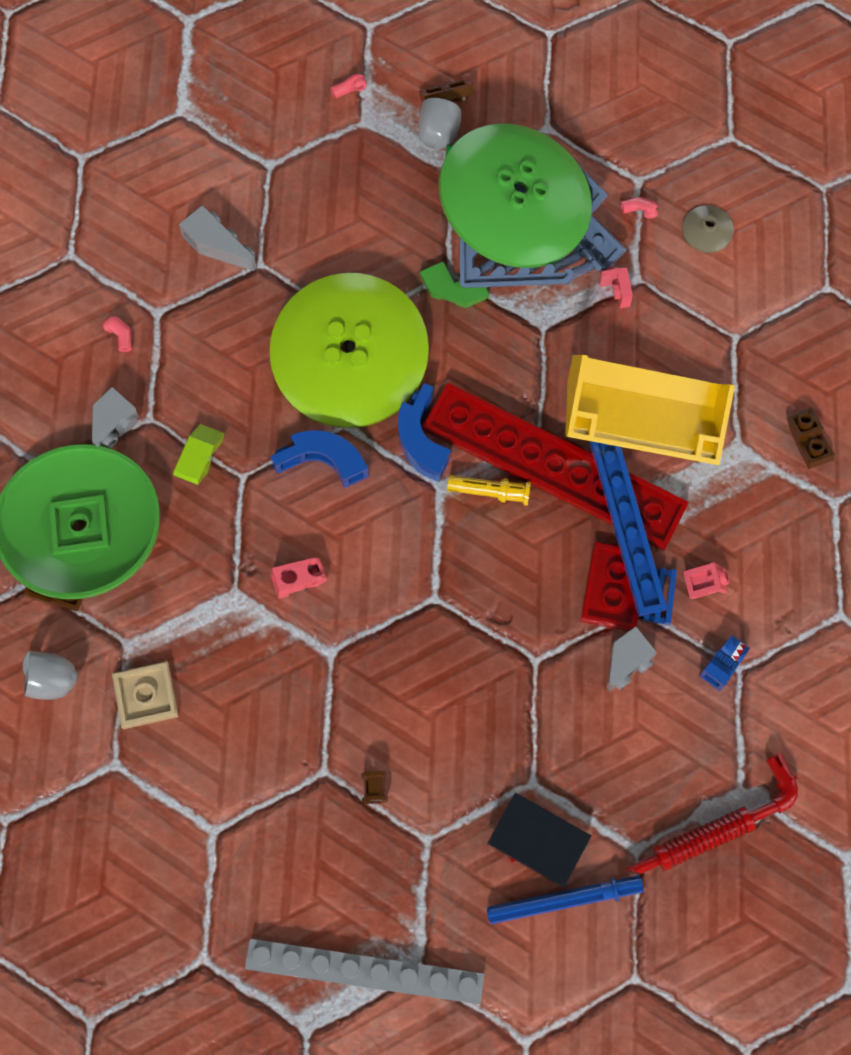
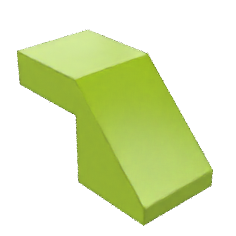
(197, 454)

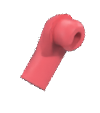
(353, 83)
(639, 203)

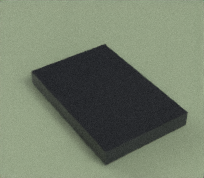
(539, 840)

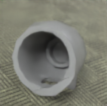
(438, 122)
(48, 675)

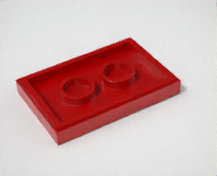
(608, 592)

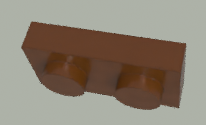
(457, 91)

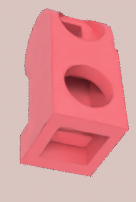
(297, 576)

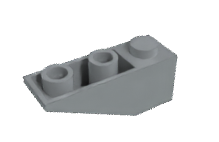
(212, 239)

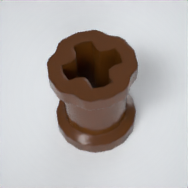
(374, 787)

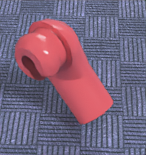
(121, 329)

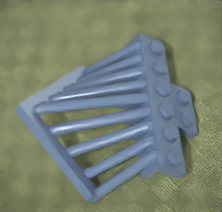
(597, 246)

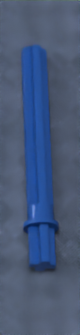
(565, 899)

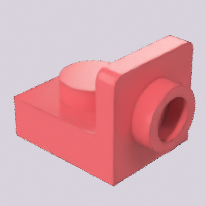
(620, 283)
(706, 580)

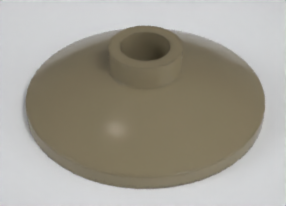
(707, 238)

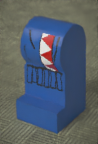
(725, 663)

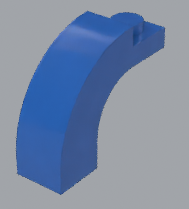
(326, 448)
(419, 451)

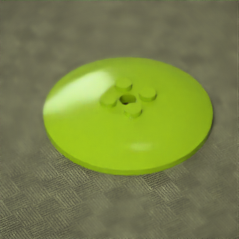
(357, 385)

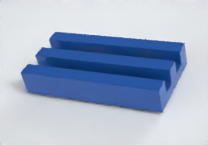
(662, 573)

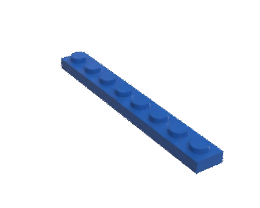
(629, 529)

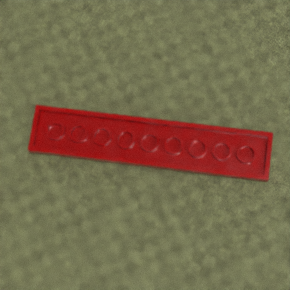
(544, 460)

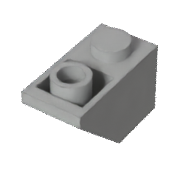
(111, 418)
(628, 656)

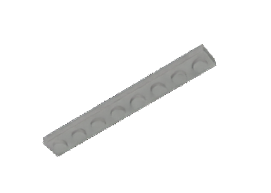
(364, 971)

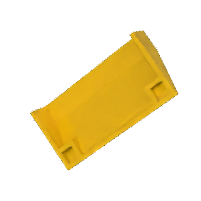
(647, 410)

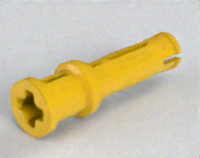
(502, 490)

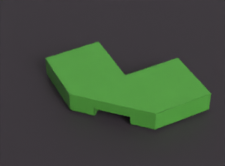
(441, 286)

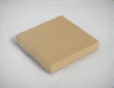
(145, 695)

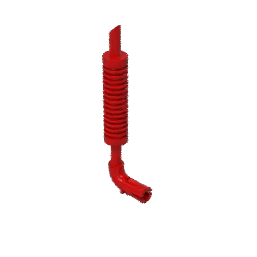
(725, 828)

